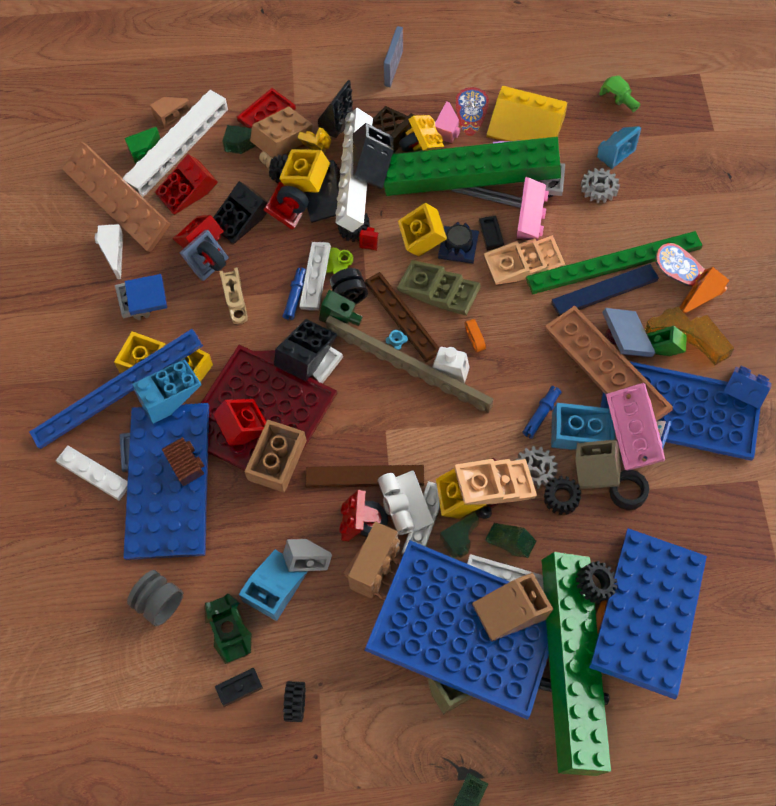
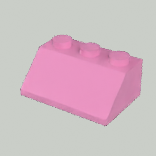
(532, 210)

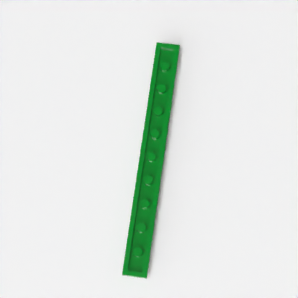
(607, 263)

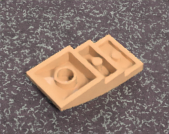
(518, 260)
(495, 481)

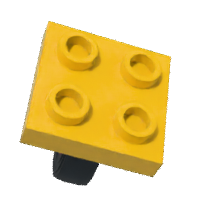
(421, 135)

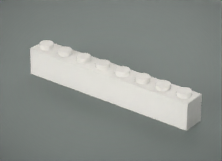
(176, 143)
(352, 190)

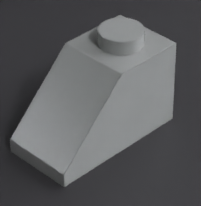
(305, 556)

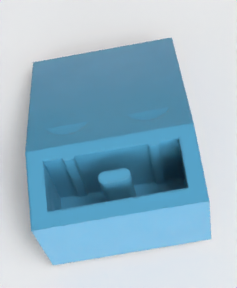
(166, 390)
(271, 586)

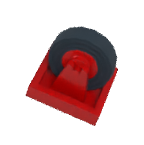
(287, 204)
(360, 516)

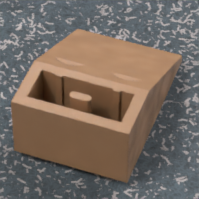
(513, 607)

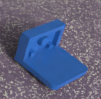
(748, 387)

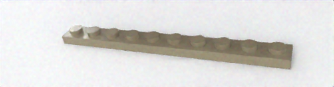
(413, 366)

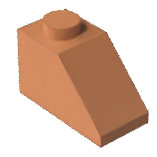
(170, 109)

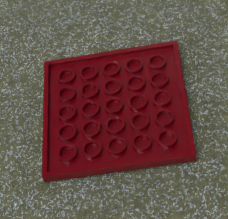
(277, 394)

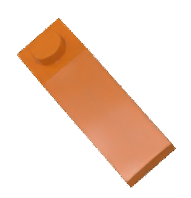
(708, 286)

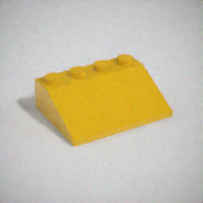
(525, 116)

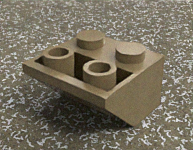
(598, 464)

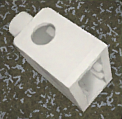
(452, 363)

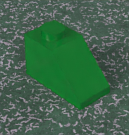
(142, 142)
(668, 341)

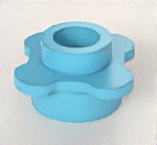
(396, 334)

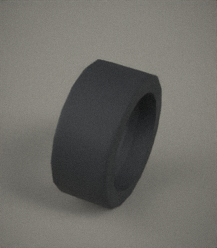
(627, 504)

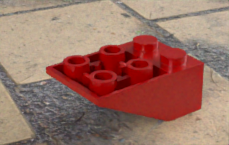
(185, 185)

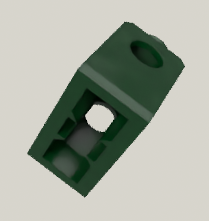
(339, 308)

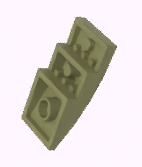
(438, 287)

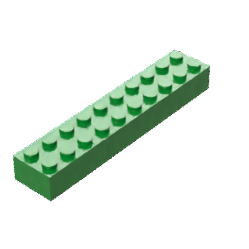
(473, 166)
(575, 687)

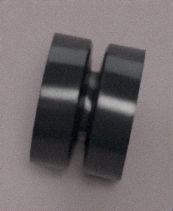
(349, 284)

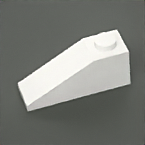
(111, 244)

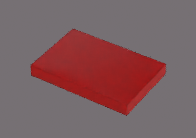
(264, 107)

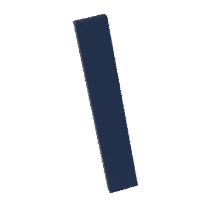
(606, 289)

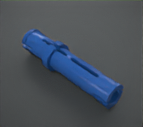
(294, 296)
(545, 406)

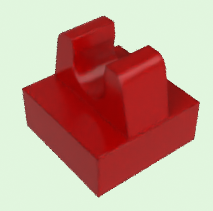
(368, 239)

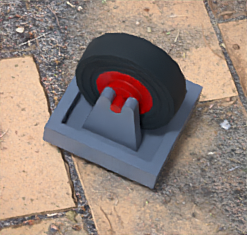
(204, 255)

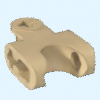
(233, 294)

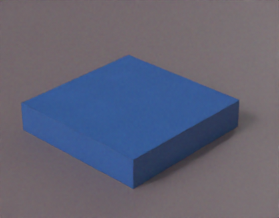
(145, 294)

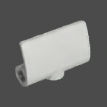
(405, 502)

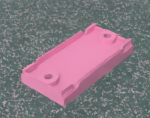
(635, 427)

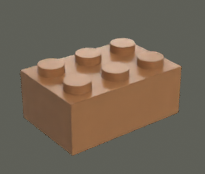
(279, 132)
(275, 456)
(374, 560)

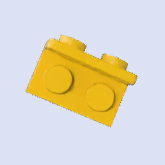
(317, 141)

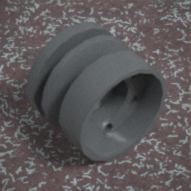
(155, 598)

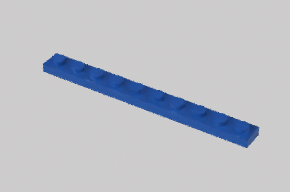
(114, 389)

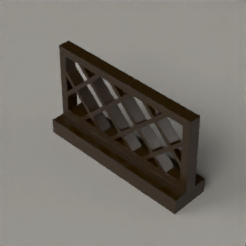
(399, 129)

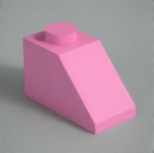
(448, 123)

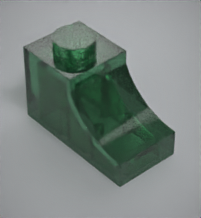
(457, 536)
(512, 539)

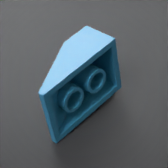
(580, 424)

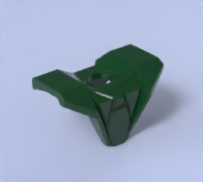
(232, 644)

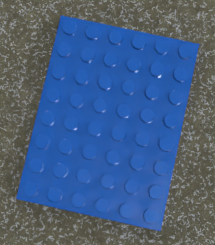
(437, 633)

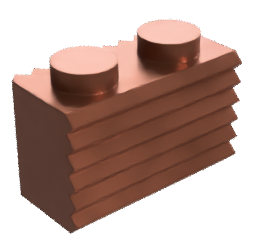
(183, 461)

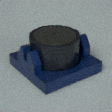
(460, 243)

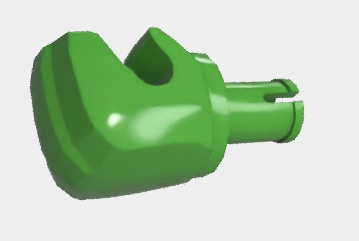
(621, 88)

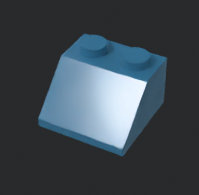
(619, 146)

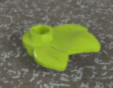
(336, 262)

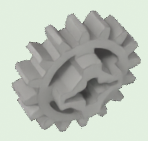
(600, 185)
(542, 460)

